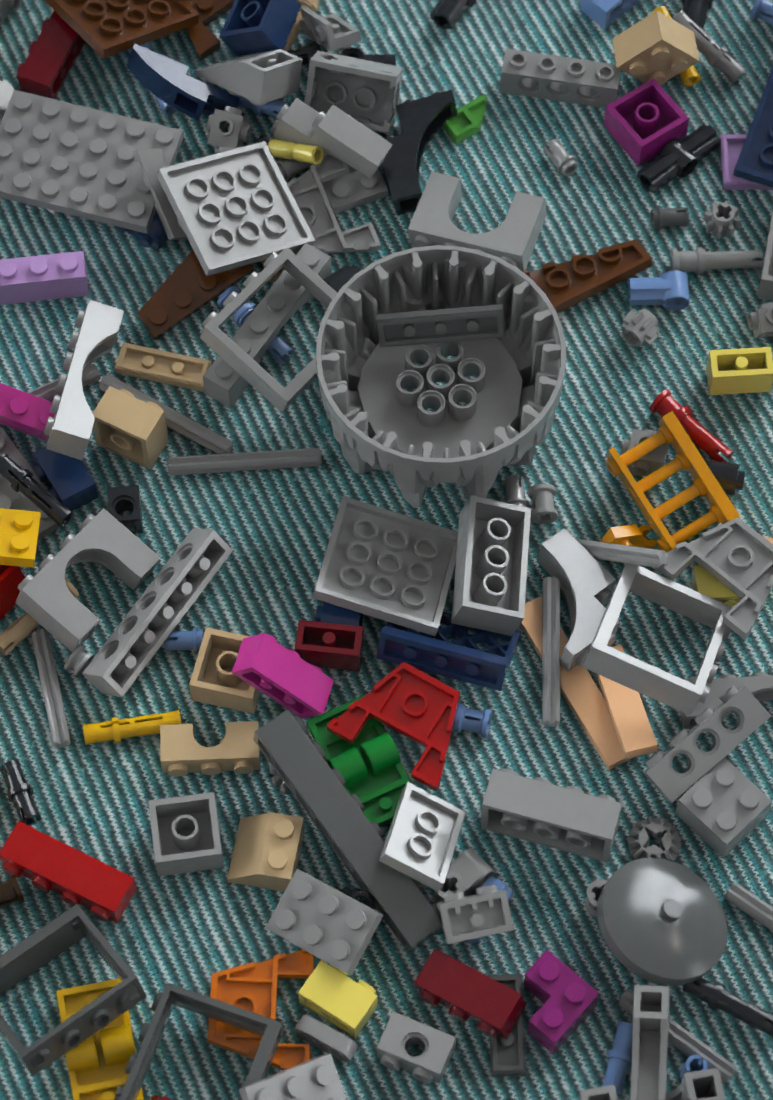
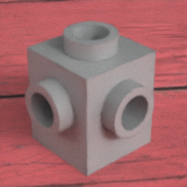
(218, 128)
(650, 461)

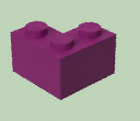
(565, 1001)

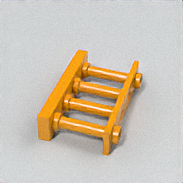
(686, 458)

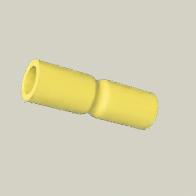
(297, 152)

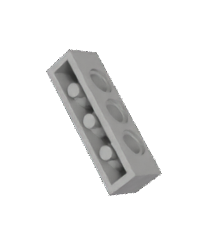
(559, 78)
(749, 717)

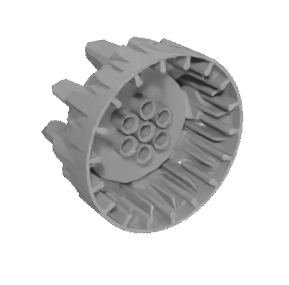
(507, 403)

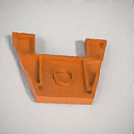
(255, 990)

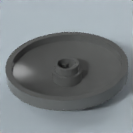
(662, 921)

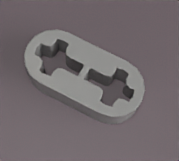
(326, 1038)

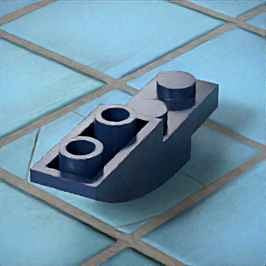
(169, 82)

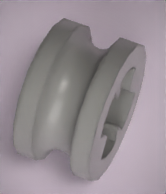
(78, 661)

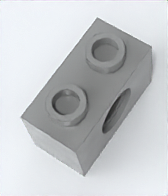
(404, 1032)

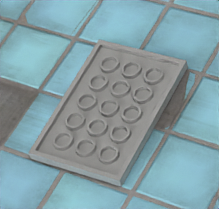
(80, 160)

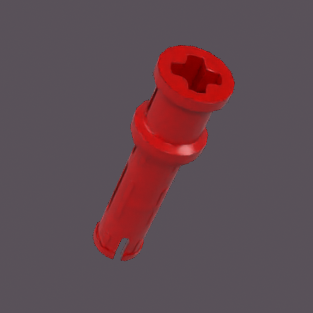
(698, 434)

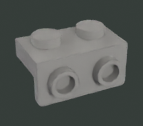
(329, 30)

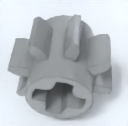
(722, 219)
(640, 328)

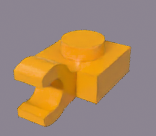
(630, 536)

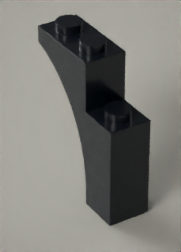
(418, 123)

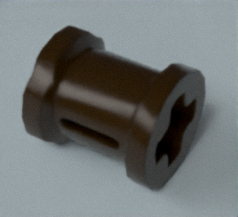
(10, 892)

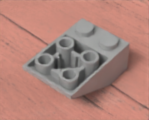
(256, 76)

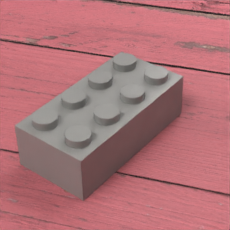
(491, 565)
(550, 814)

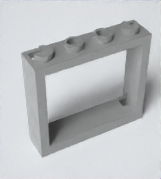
(237, 357)
(641, 675)

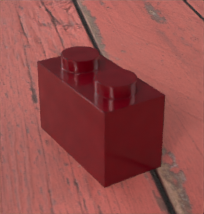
(330, 645)

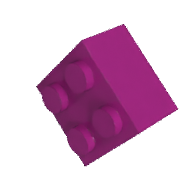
(645, 121)

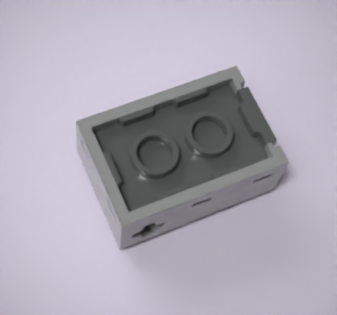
(356, 87)

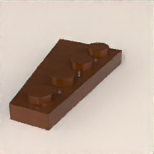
(589, 275)
(186, 293)

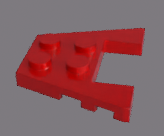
(413, 707)

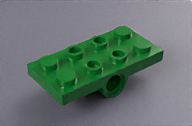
(368, 766)

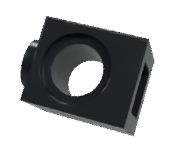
(126, 499)

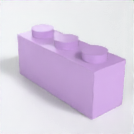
(43, 277)

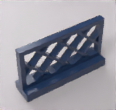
(451, 657)

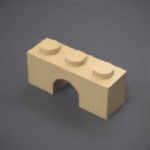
(183, 755)

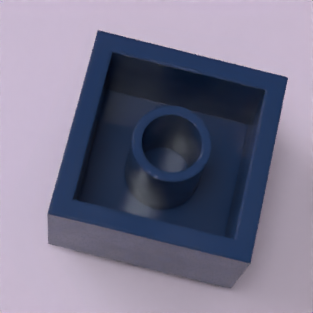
(259, 25)

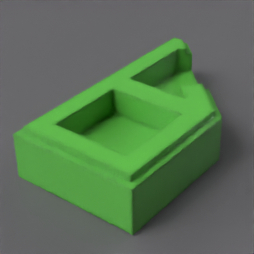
(467, 121)

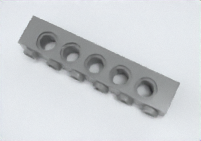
(157, 612)

